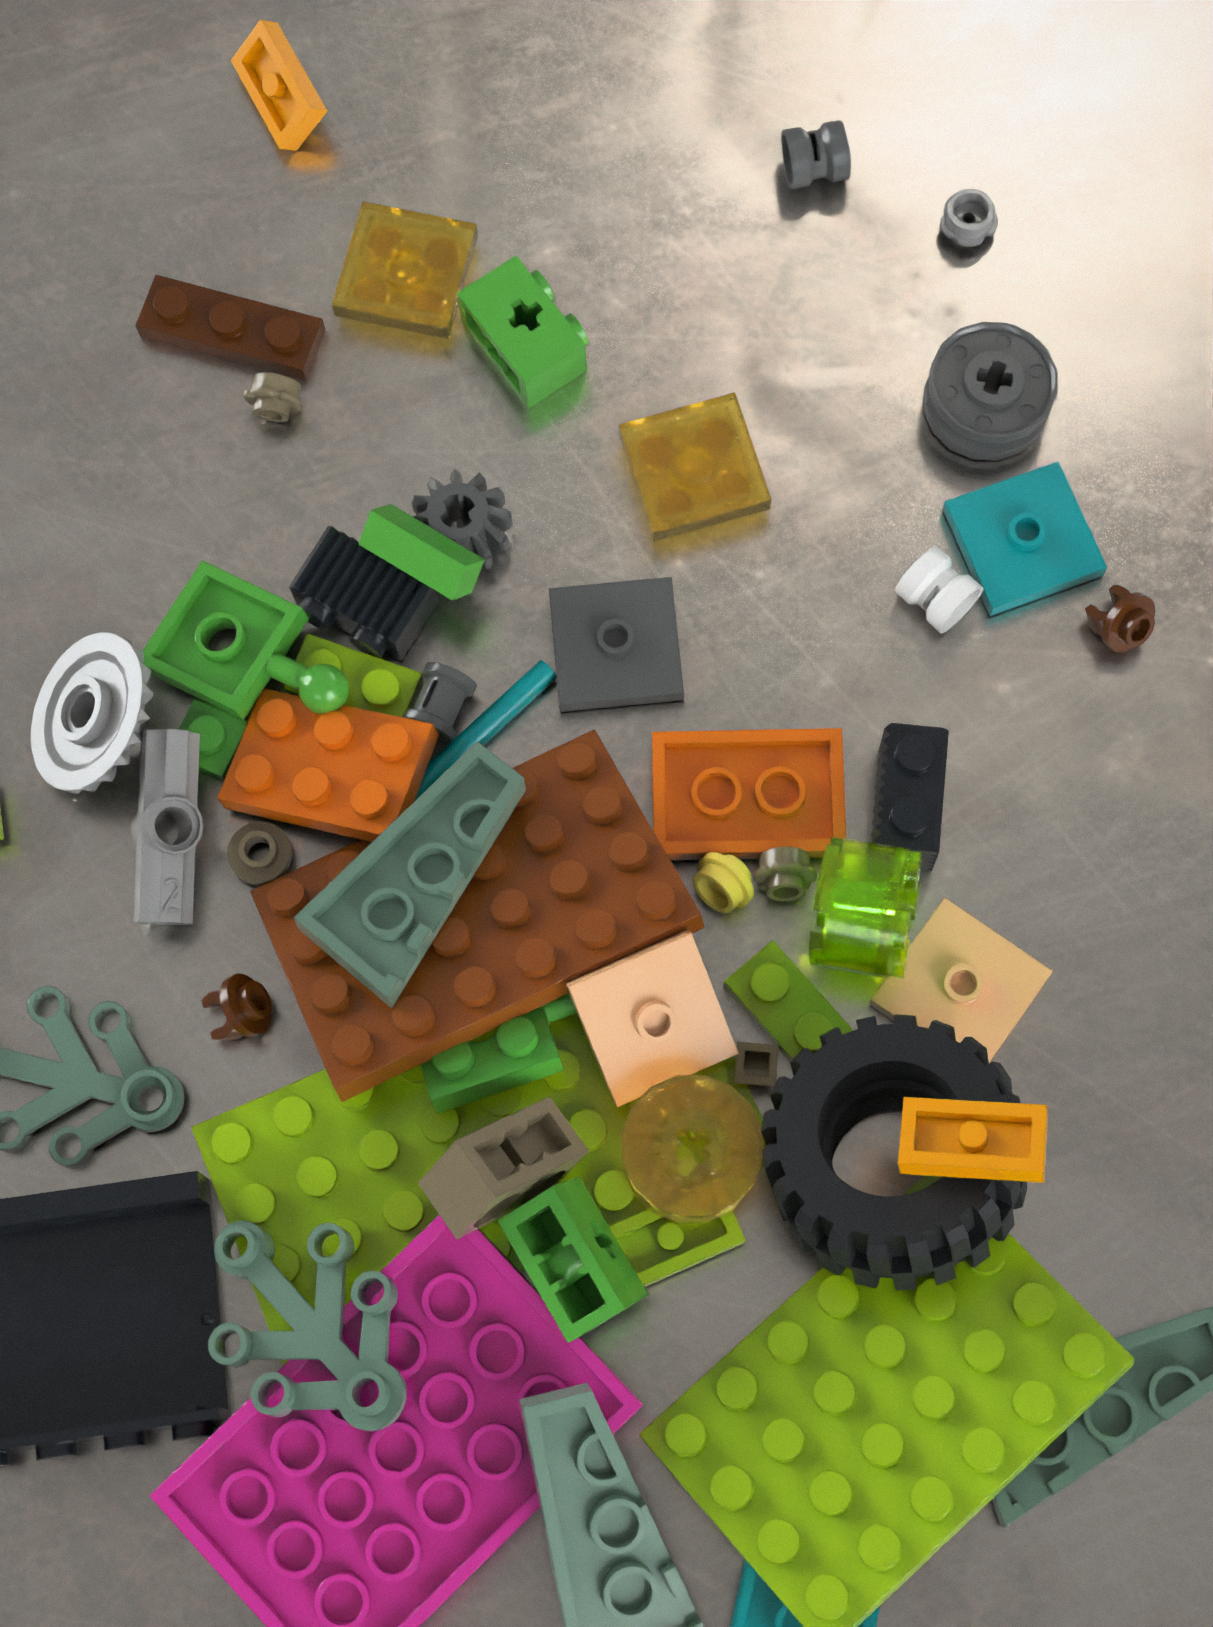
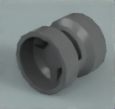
(816, 154)

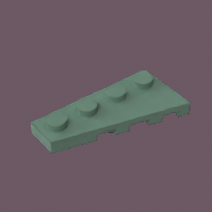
(405, 883)
(1167, 1376)
(596, 1525)

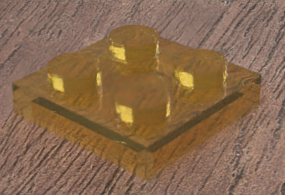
(405, 269)
(694, 466)

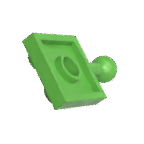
(239, 673)
(511, 1057)

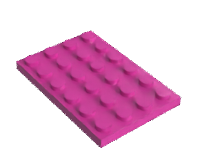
(393, 1520)

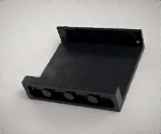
(109, 1316)

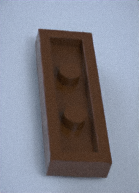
(230, 327)

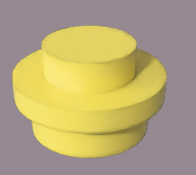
(723, 882)

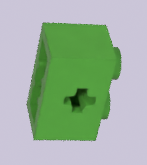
(524, 330)
(572, 1258)

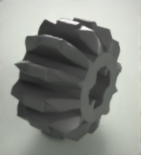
(471, 503)

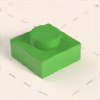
(218, 737)

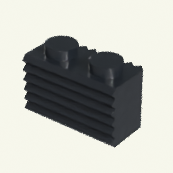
(362, 596)
(911, 789)

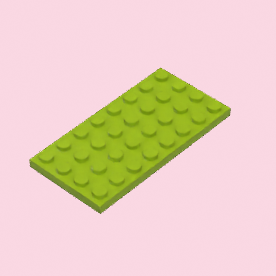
(359, 1161)

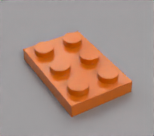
(327, 770)
(747, 791)

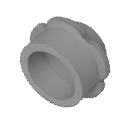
(972, 204)

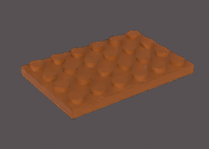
(554, 898)

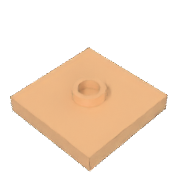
(964, 979)
(652, 1017)

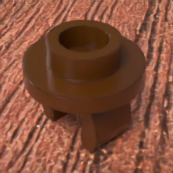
(1127, 622)
(244, 1005)

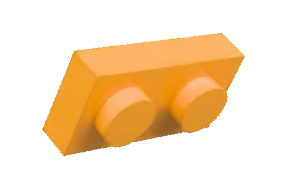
(278, 85)
(973, 1139)

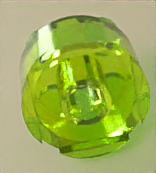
(865, 907)

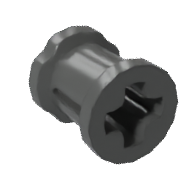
(441, 698)

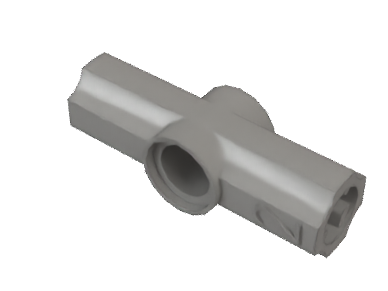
(169, 785)

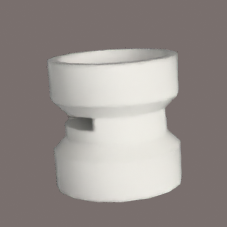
(938, 589)

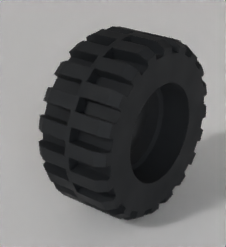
(836, 1090)

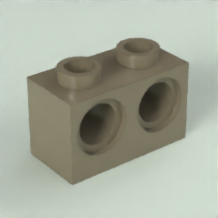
(502, 1167)

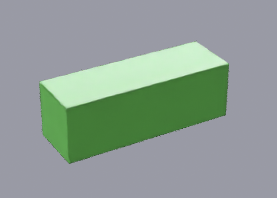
(421, 551)

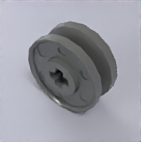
(996, 359)

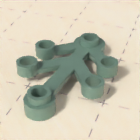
(79, 1080)
(316, 1330)

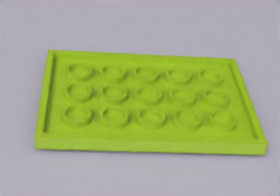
(881, 1421)

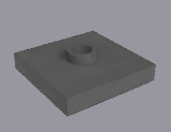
(616, 644)

